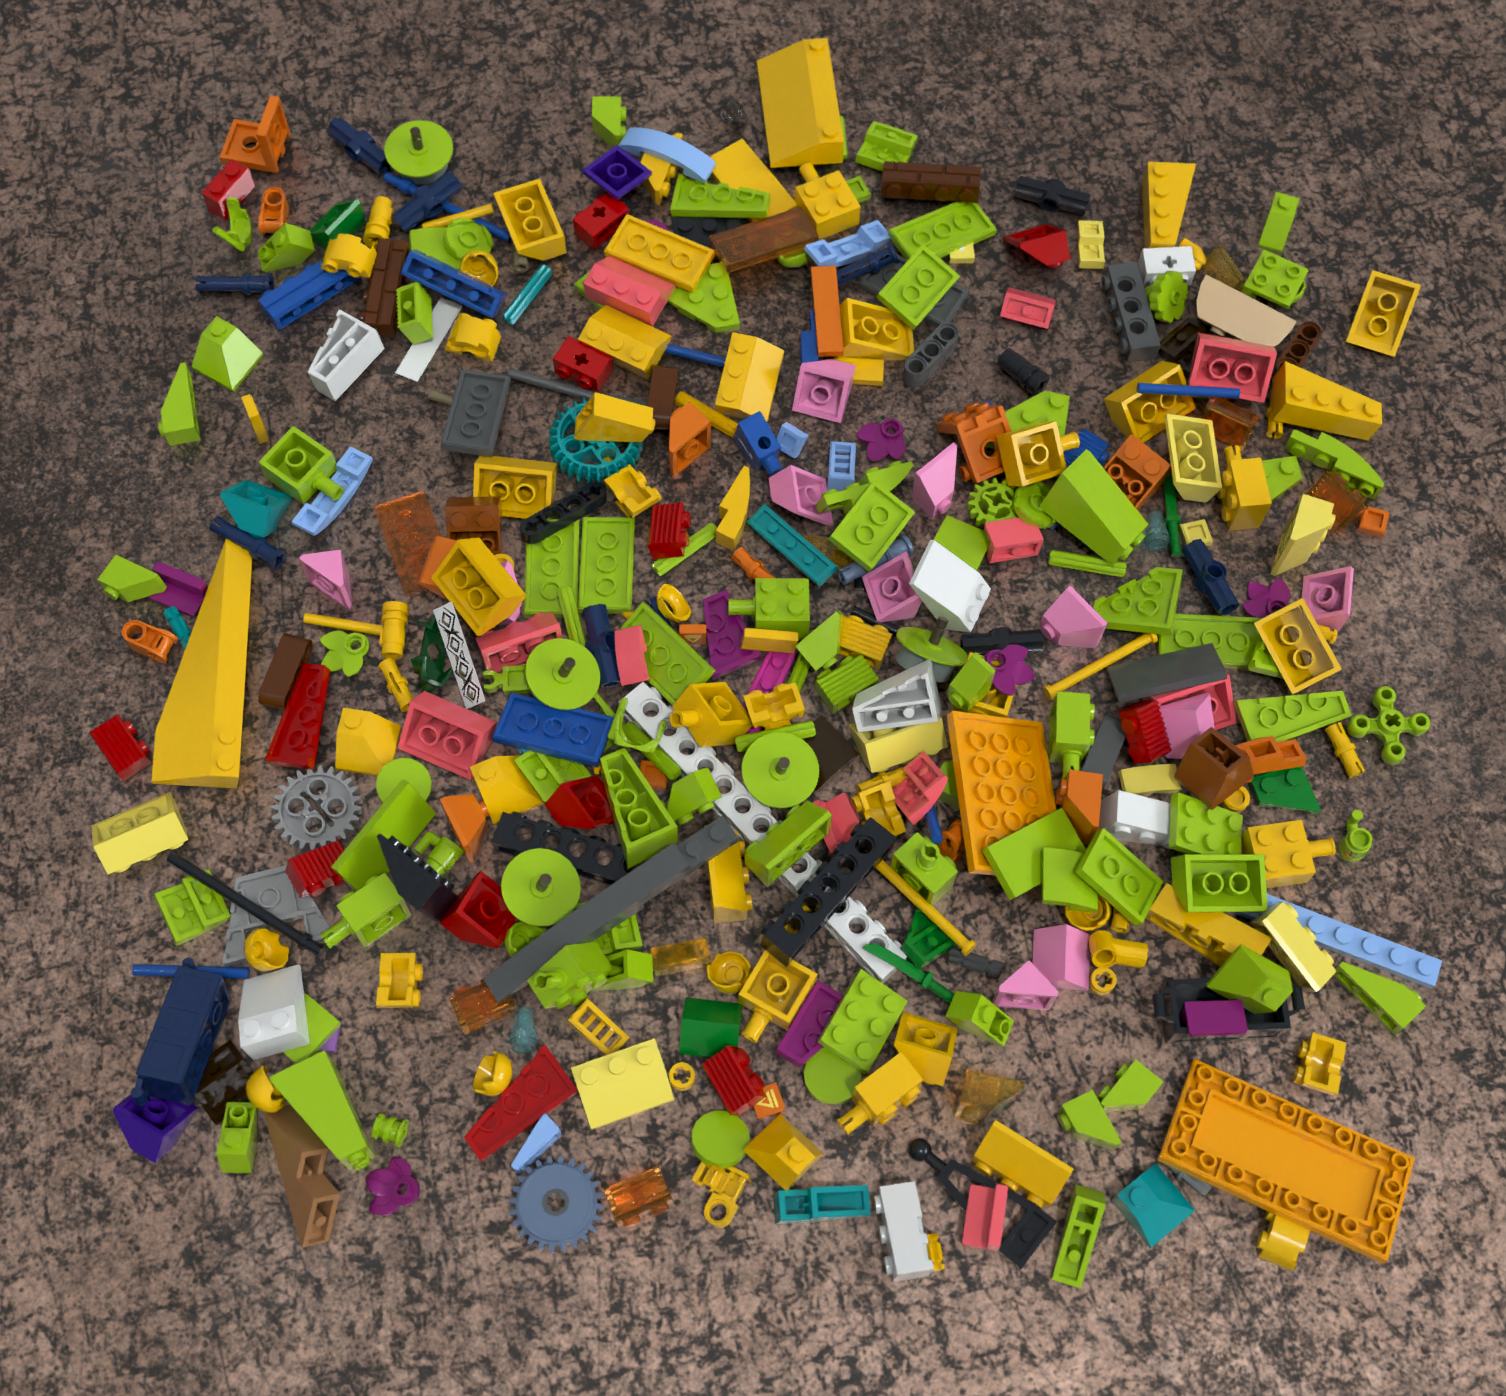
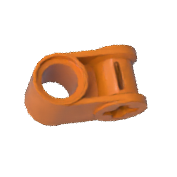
(273, 215)
(153, 642)
(952, 842)

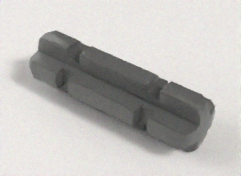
(975, 962)

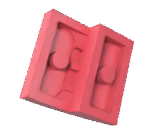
(920, 788)

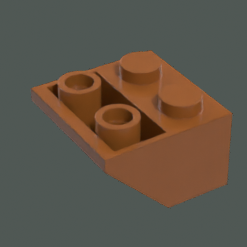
(475, 519)
(1213, 768)

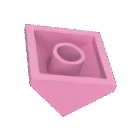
(329, 574)
(890, 590)
(1329, 596)
(1186, 722)
(1062, 956)
(1026, 990)

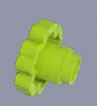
(1167, 296)

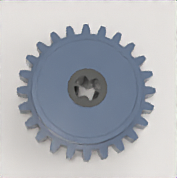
(537, 1215)

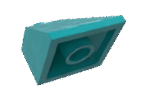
(256, 507)
(1152, 1205)

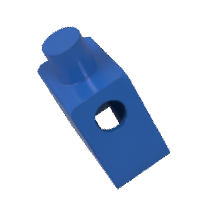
(758, 444)

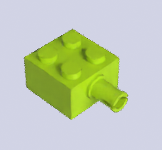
(301, 467)
(777, 605)
(1070, 729)
(925, 868)
(368, 912)
(570, 975)

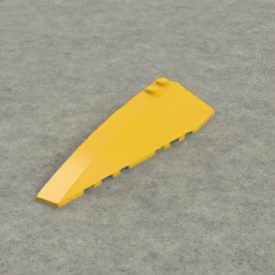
(204, 709)

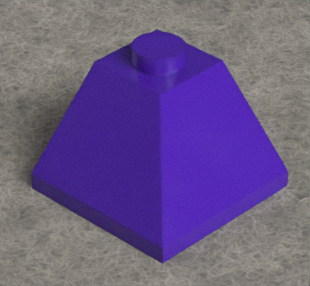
(617, 172)
(154, 1127)

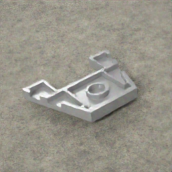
(276, 895)

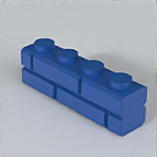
(453, 283)
(302, 294)

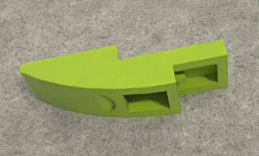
(1336, 456)
(845, 499)

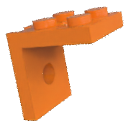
(268, 135)
(974, 429)

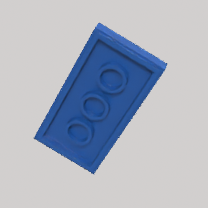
(563, 734)

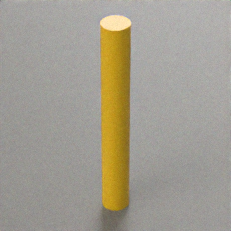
(471, 214)
(340, 623)

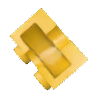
(349, 254)
(474, 336)
(631, 491)
(774, 708)
(880, 805)
(399, 981)
(1320, 1064)
(1282, 1241)

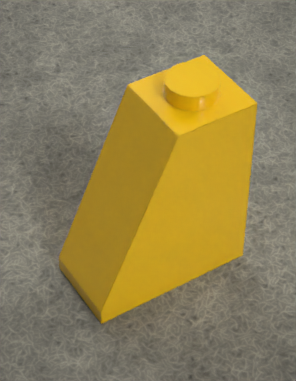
(613, 420)

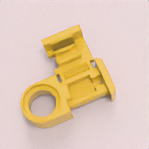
(726, 1185)

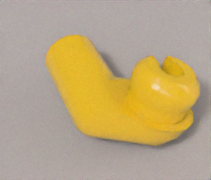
(1198, 255)

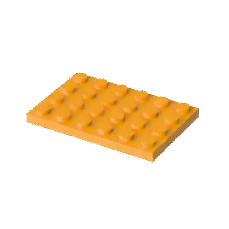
(998, 778)

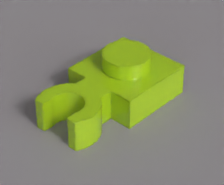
(511, 680)

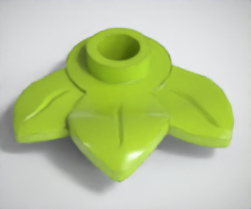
(341, 653)

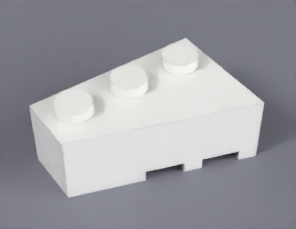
(344, 356)
(899, 700)

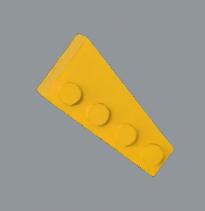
(1164, 201)
(1322, 405)
(1208, 933)

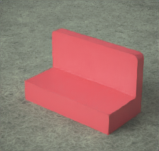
(1028, 307)
(1012, 540)
(842, 822)
(985, 1217)

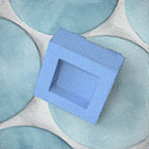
(791, 439)

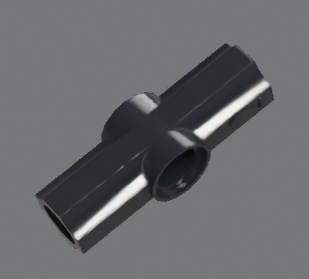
(1052, 195)
(1000, 638)

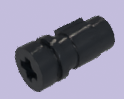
(1031, 377)

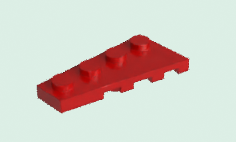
(300, 725)
(536, 1091)

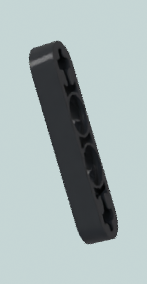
(588, 497)

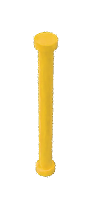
(1094, 667)
(954, 934)

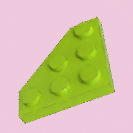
(710, 302)
(1040, 408)
(1143, 604)

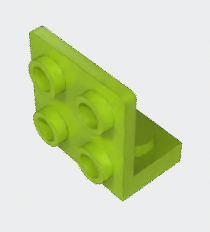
(1275, 279)

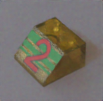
(984, 1095)

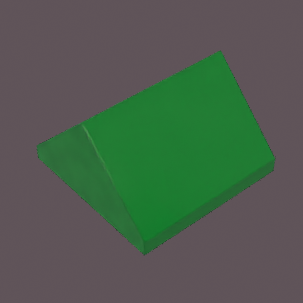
(342, 218)
(709, 1027)

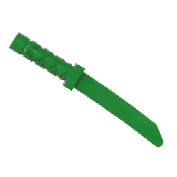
(1172, 520)
(923, 979)

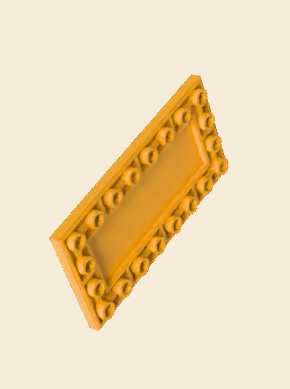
(1288, 1160)

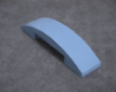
(670, 149)
(851, 248)
(323, 510)

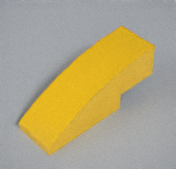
(734, 511)

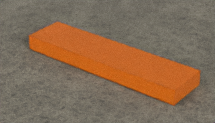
(827, 311)

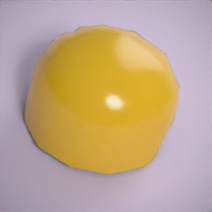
(480, 266)
(1090, 920)
(265, 951)
(729, 972)
(493, 1074)
(263, 1093)

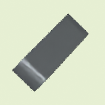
(926, 364)
(1105, 748)

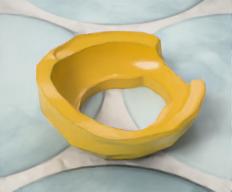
(676, 600)

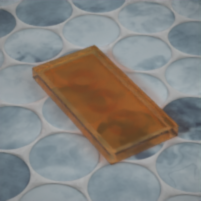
(763, 239)
(409, 535)

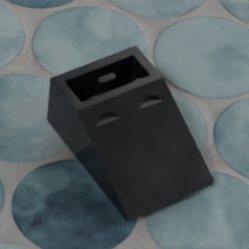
(417, 880)

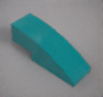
(821, 1204)

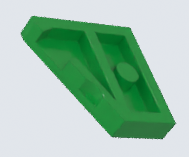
(1285, 790)
(925, 940)

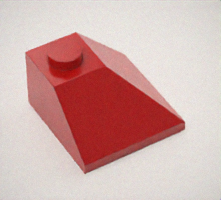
(1042, 243)
(581, 804)
(479, 913)

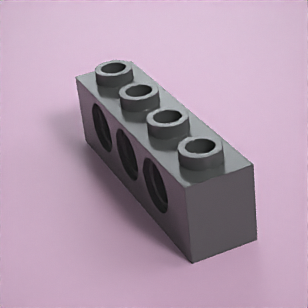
(1146, 342)

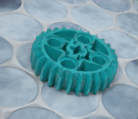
(593, 451)

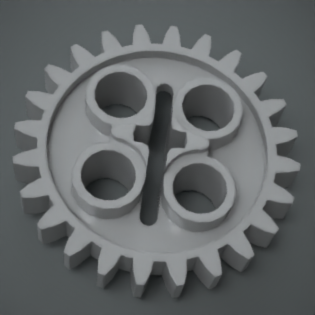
(337, 793)

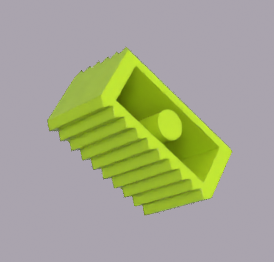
(414, 313)
(842, 684)

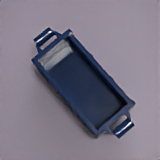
(182, 1036)

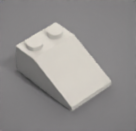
(949, 587)
(273, 1013)

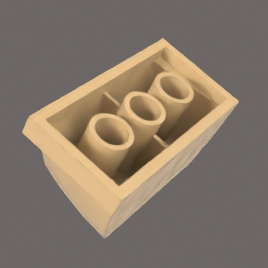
(1240, 315)

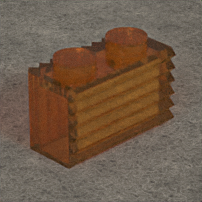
(1347, 504)
(479, 1007)
(638, 1197)

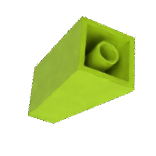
(1095, 509)
(324, 1104)

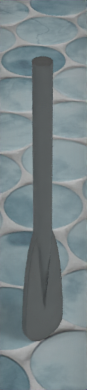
(561, 387)

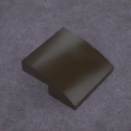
(1180, 344)
(831, 749)
(223, 1081)

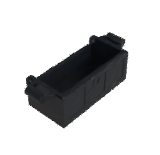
(1260, 1026)

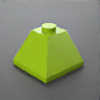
(225, 354)
(1253, 980)

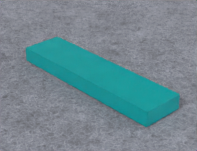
(792, 545)

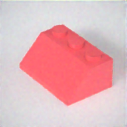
(627, 289)
(1232, 365)
(516, 641)
(1220, 695)
(446, 734)

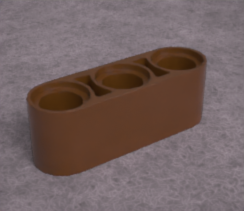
(1301, 345)
(662, 395)
(284, 670)

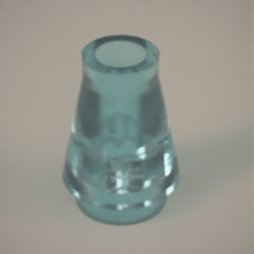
(1156, 532)
(523, 1033)

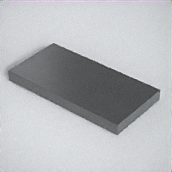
(941, 313)
(476, 413)
(1166, 673)

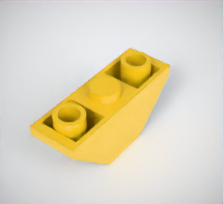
(659, 182)

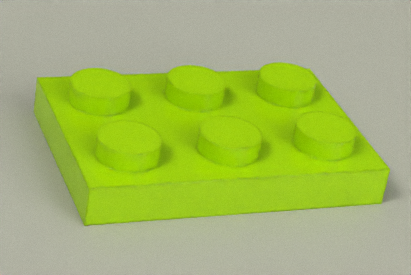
(917, 286)
(871, 525)
(1201, 830)
(1119, 876)
(862, 1021)

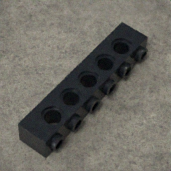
(513, 825)
(787, 945)

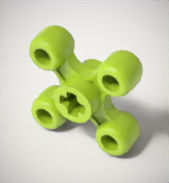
(1384, 701)

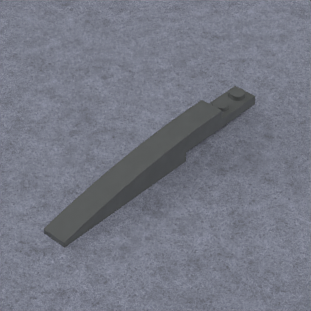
(613, 905)

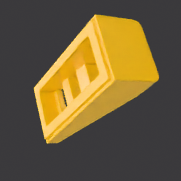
(597, 1014)

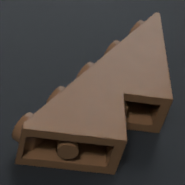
(301, 1167)

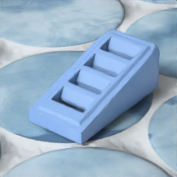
(840, 479)
(538, 1141)

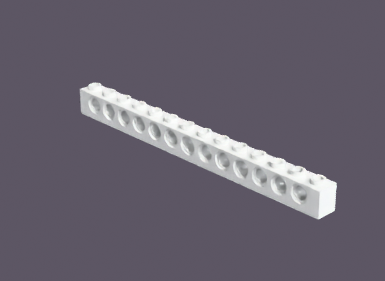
(645, 699)

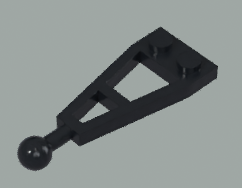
(1028, 1231)

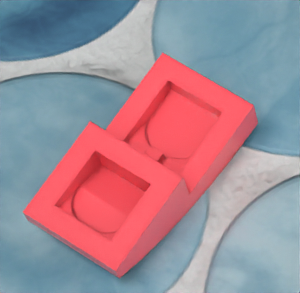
(630, 655)

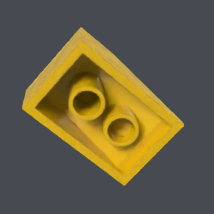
(1383, 313)
(874, 332)

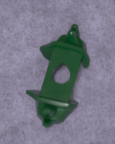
(429, 671)

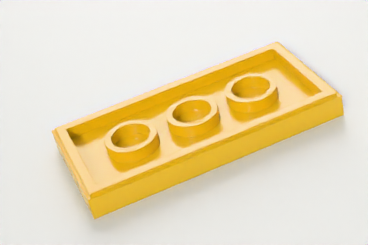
(742, 168)
(660, 253)

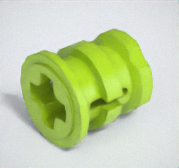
(390, 1129)

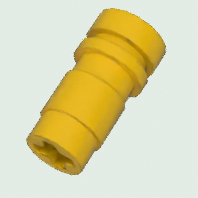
(379, 221)
(393, 633)

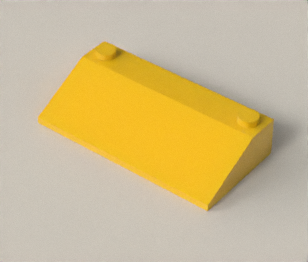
(800, 105)

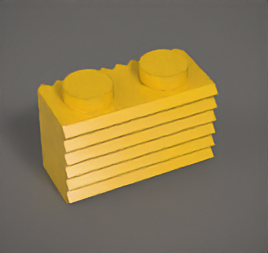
(864, 639)

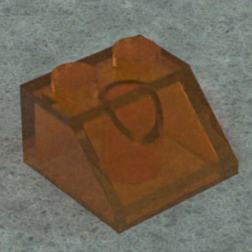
(1230, 422)

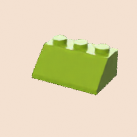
(788, 841)
(1220, 882)

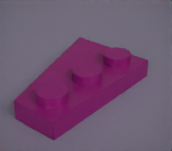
(725, 636)
(802, 1036)

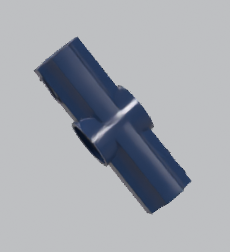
(358, 145)
(427, 201)
(1210, 577)
(602, 644)

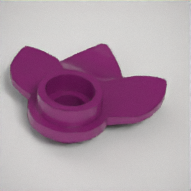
(880, 442)
(1265, 599)
(1012, 669)
(388, 1185)

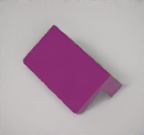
(182, 590)
(1214, 1018)

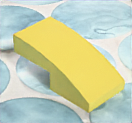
(1090, 244)
(1149, 779)

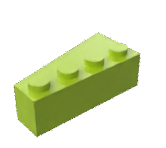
(637, 812)

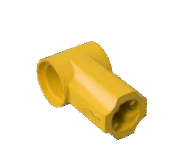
(1109, 951)

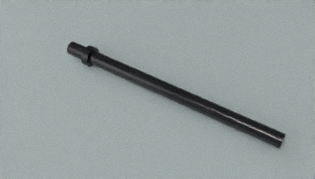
(303, 940)

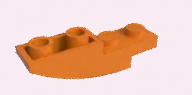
(1270, 756)

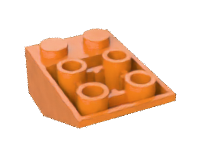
(1137, 471)

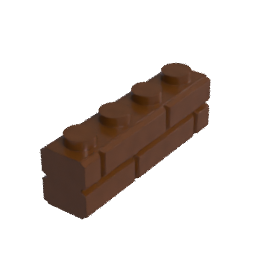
(931, 182)
(384, 280)

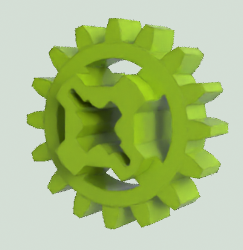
(984, 498)

